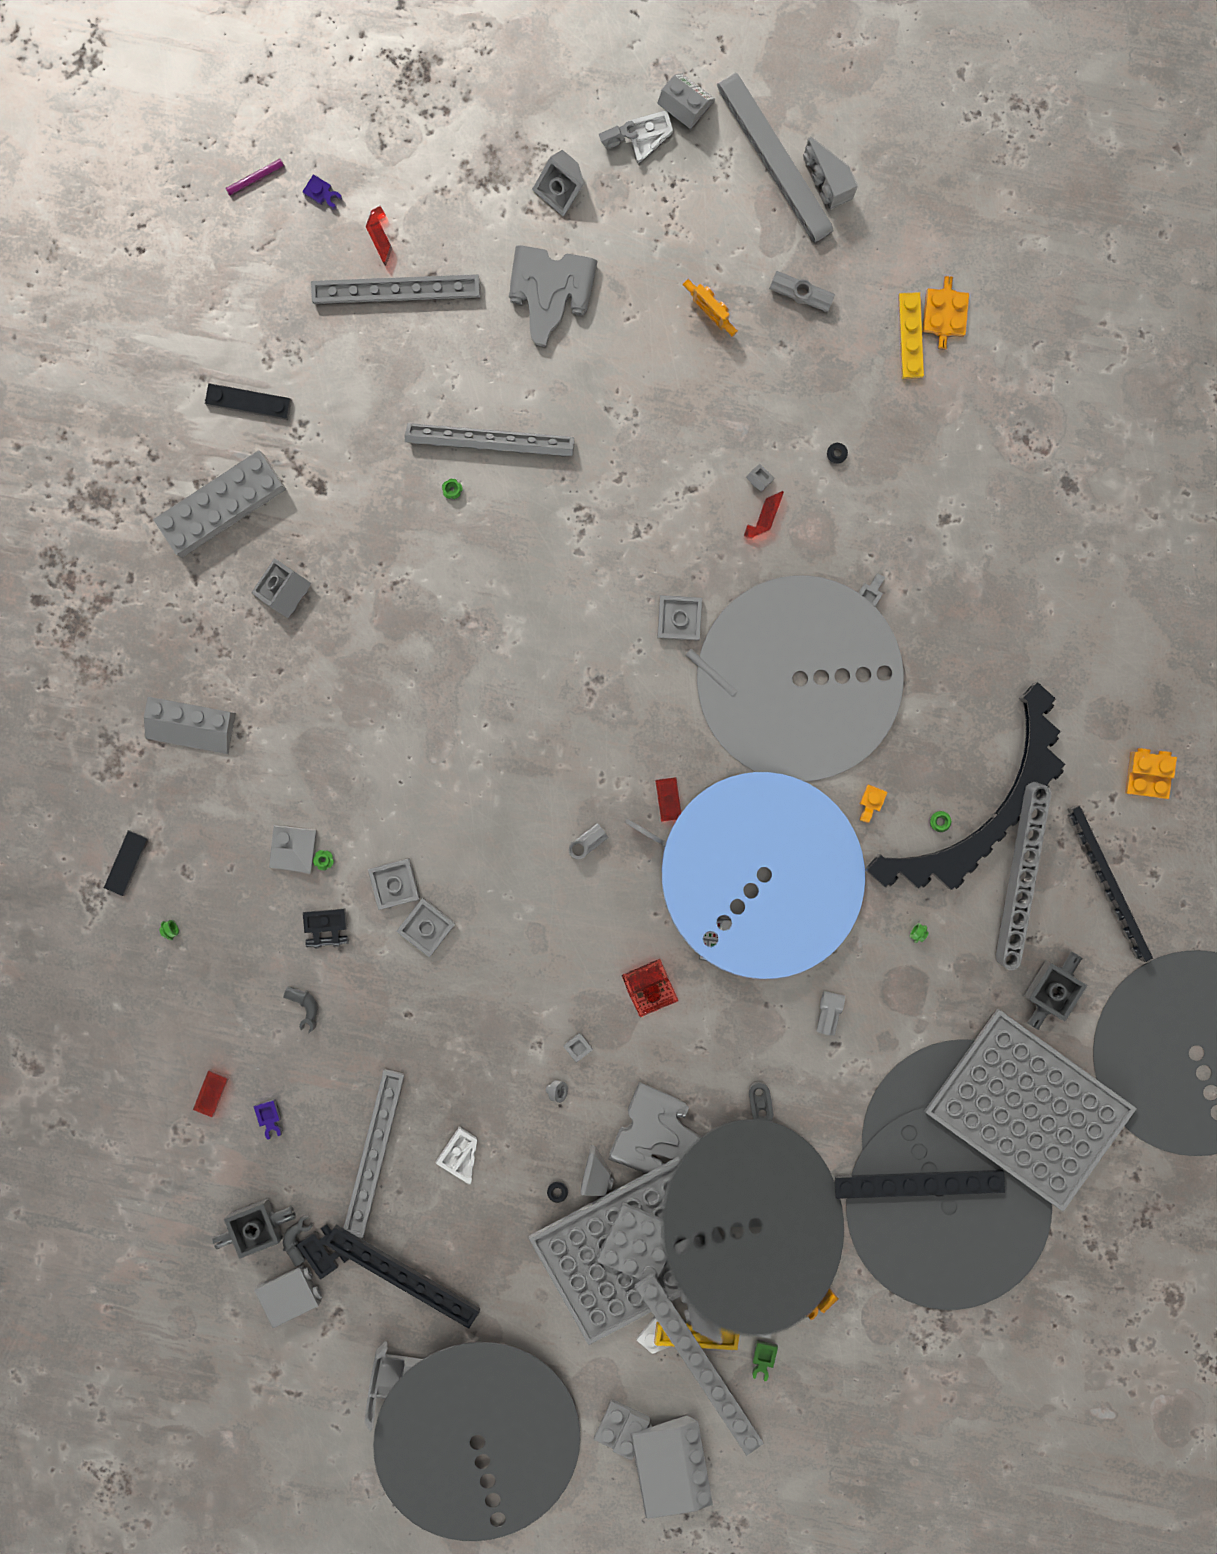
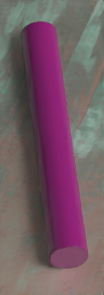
(254, 176)

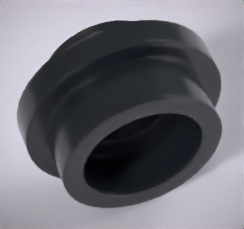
(837, 459)
(557, 1198)

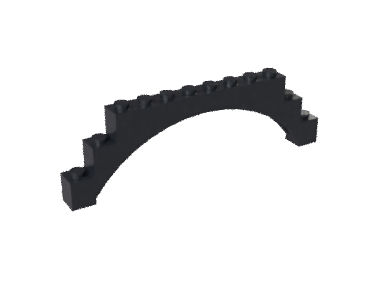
(956, 861)

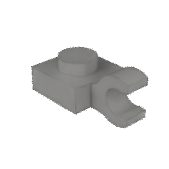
(616, 134)
(871, 592)

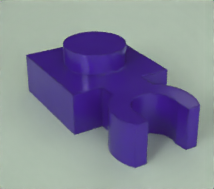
(319, 190)
(268, 1114)

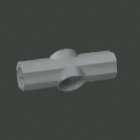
(788, 286)

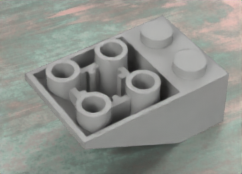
(830, 174)

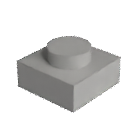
(760, 477)
(578, 1047)

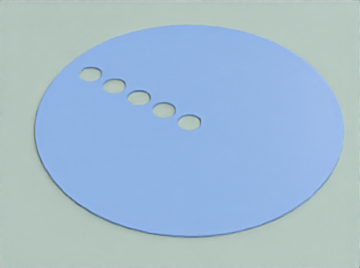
(813, 865)

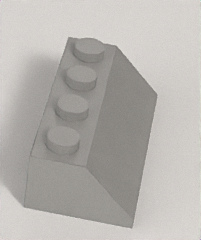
(188, 725)

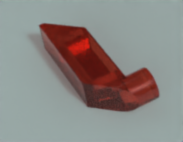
(377, 233)
(766, 517)

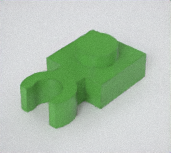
(765, 1357)

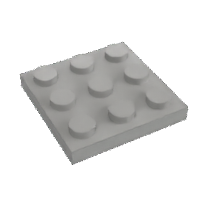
(634, 1243)

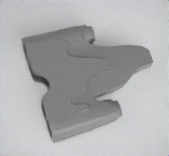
(548, 285)
(652, 1131)

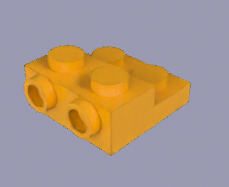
(1150, 773)

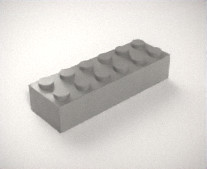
(219, 504)

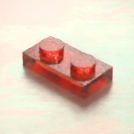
(668, 799)
(211, 1093)

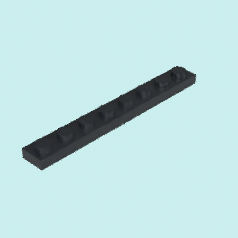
(1112, 892)
(919, 1184)
(402, 1276)

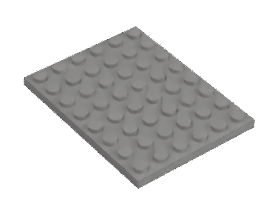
(1030, 1110)
(595, 1293)

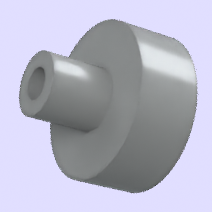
(557, 1091)

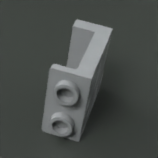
(289, 1295)

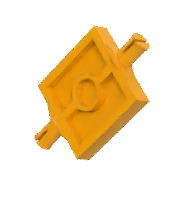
(710, 306)
(945, 312)

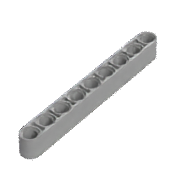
(775, 157)
(1019, 866)

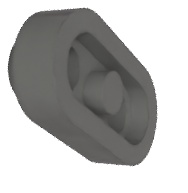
(760, 1102)

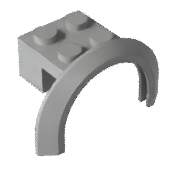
(385, 1373)

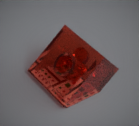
(649, 988)

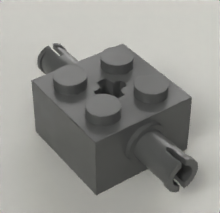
(1068, 989)
(249, 1240)

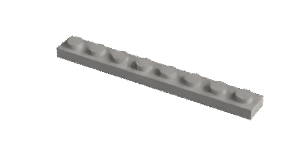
(395, 289)
(489, 439)
(373, 1152)

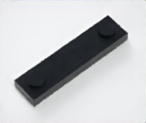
(248, 401)

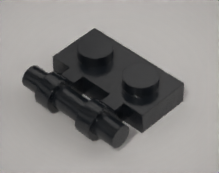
(323, 921)
(317, 1253)

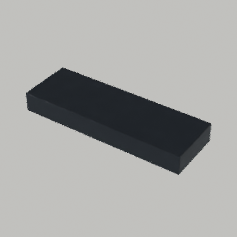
(126, 863)

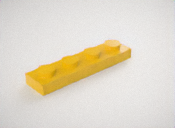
(910, 335)
(729, 1339)

